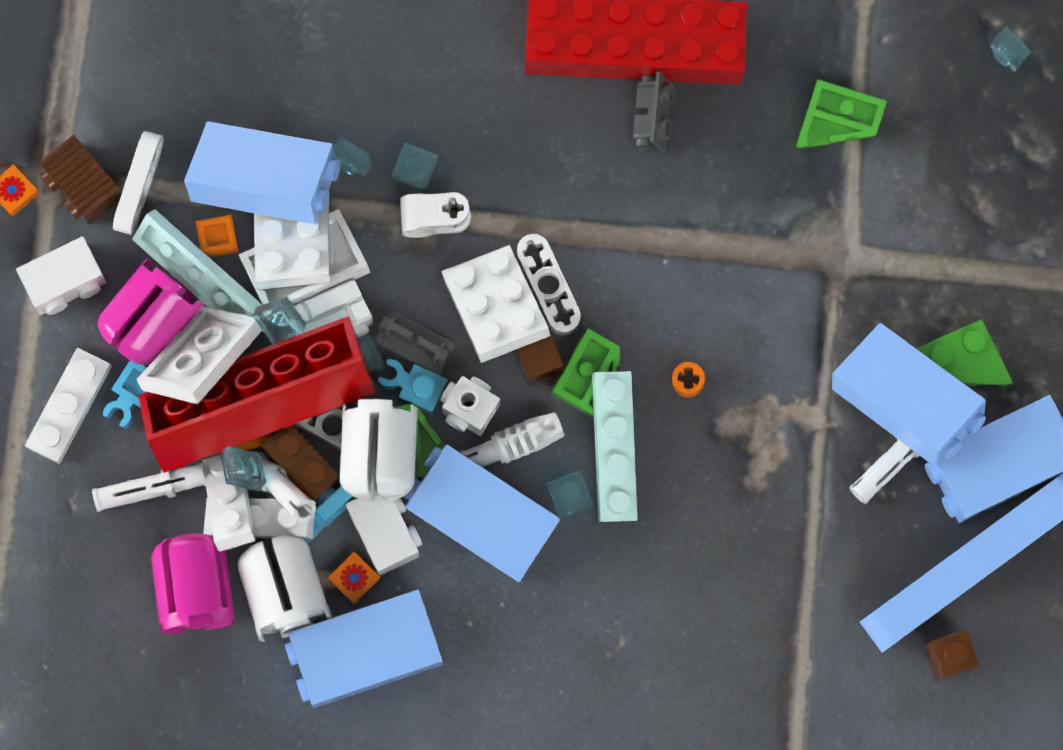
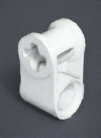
(429, 214)

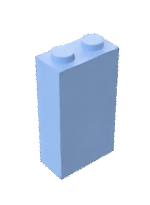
(262, 173)
(909, 395)
(1002, 460)
(481, 511)
(363, 649)

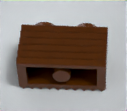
(80, 179)
(301, 463)

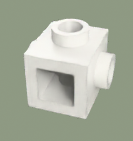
(476, 416)

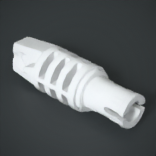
(517, 440)

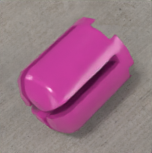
(147, 314)
(192, 584)

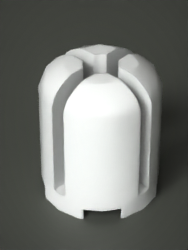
(378, 450)
(264, 592)

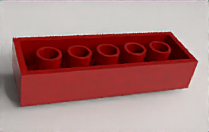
(638, 38)
(260, 395)

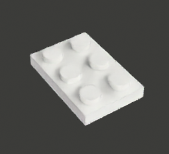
(291, 251)
(346, 264)
(495, 303)
(199, 355)

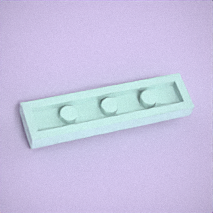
(192, 266)
(614, 446)

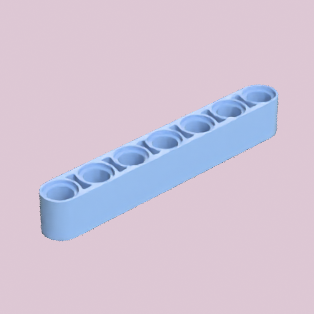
(966, 566)

